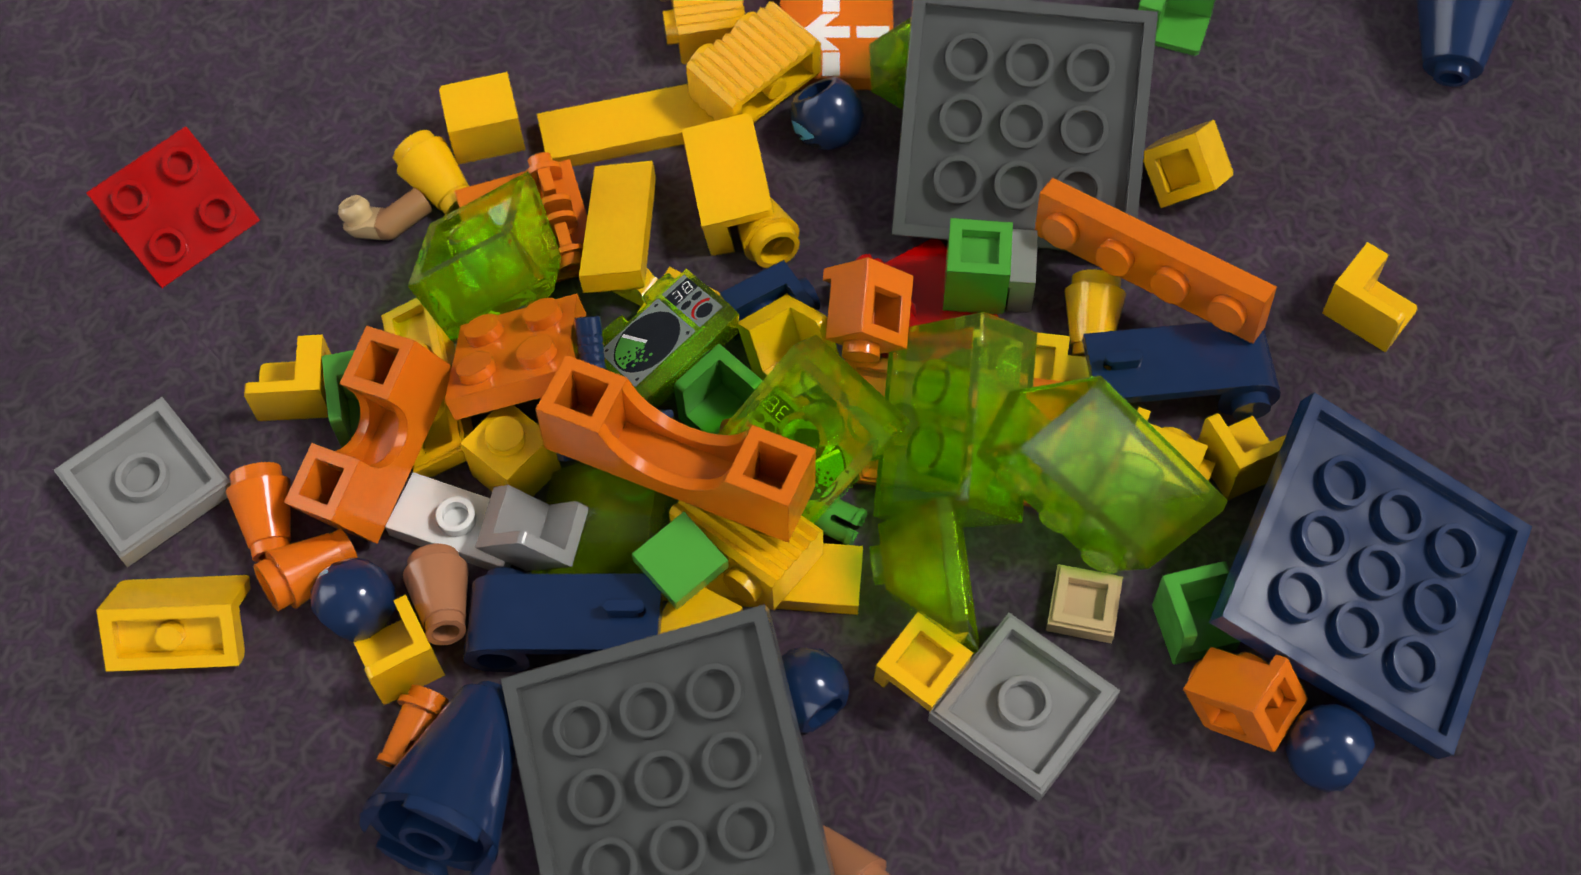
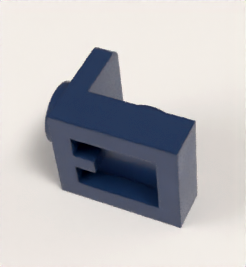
(766, 288)

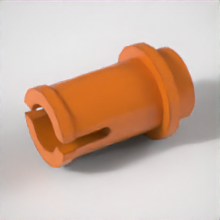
(417, 713)

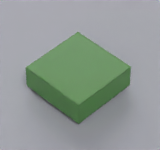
(680, 560)

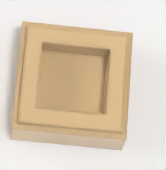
(1084, 603)

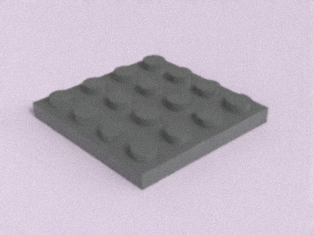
(1016, 98)
(668, 757)

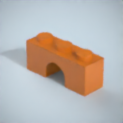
(398, 399)

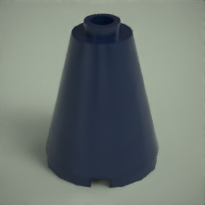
(1459, 37)
(449, 789)

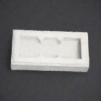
(443, 515)

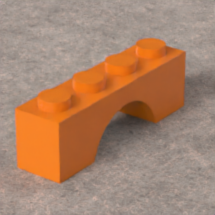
(741, 476)

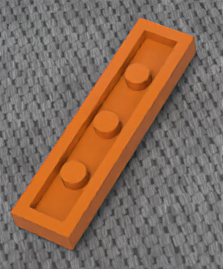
(1154, 260)

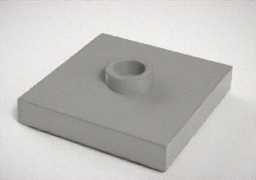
(144, 481)
(1023, 706)

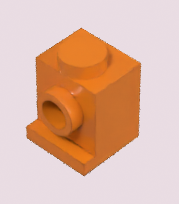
(868, 308)
(1246, 696)

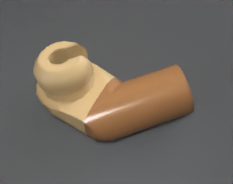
(383, 223)

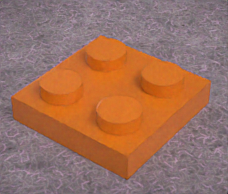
(511, 355)

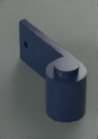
(1186, 364)
(555, 614)

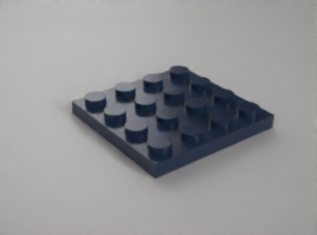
(1373, 576)

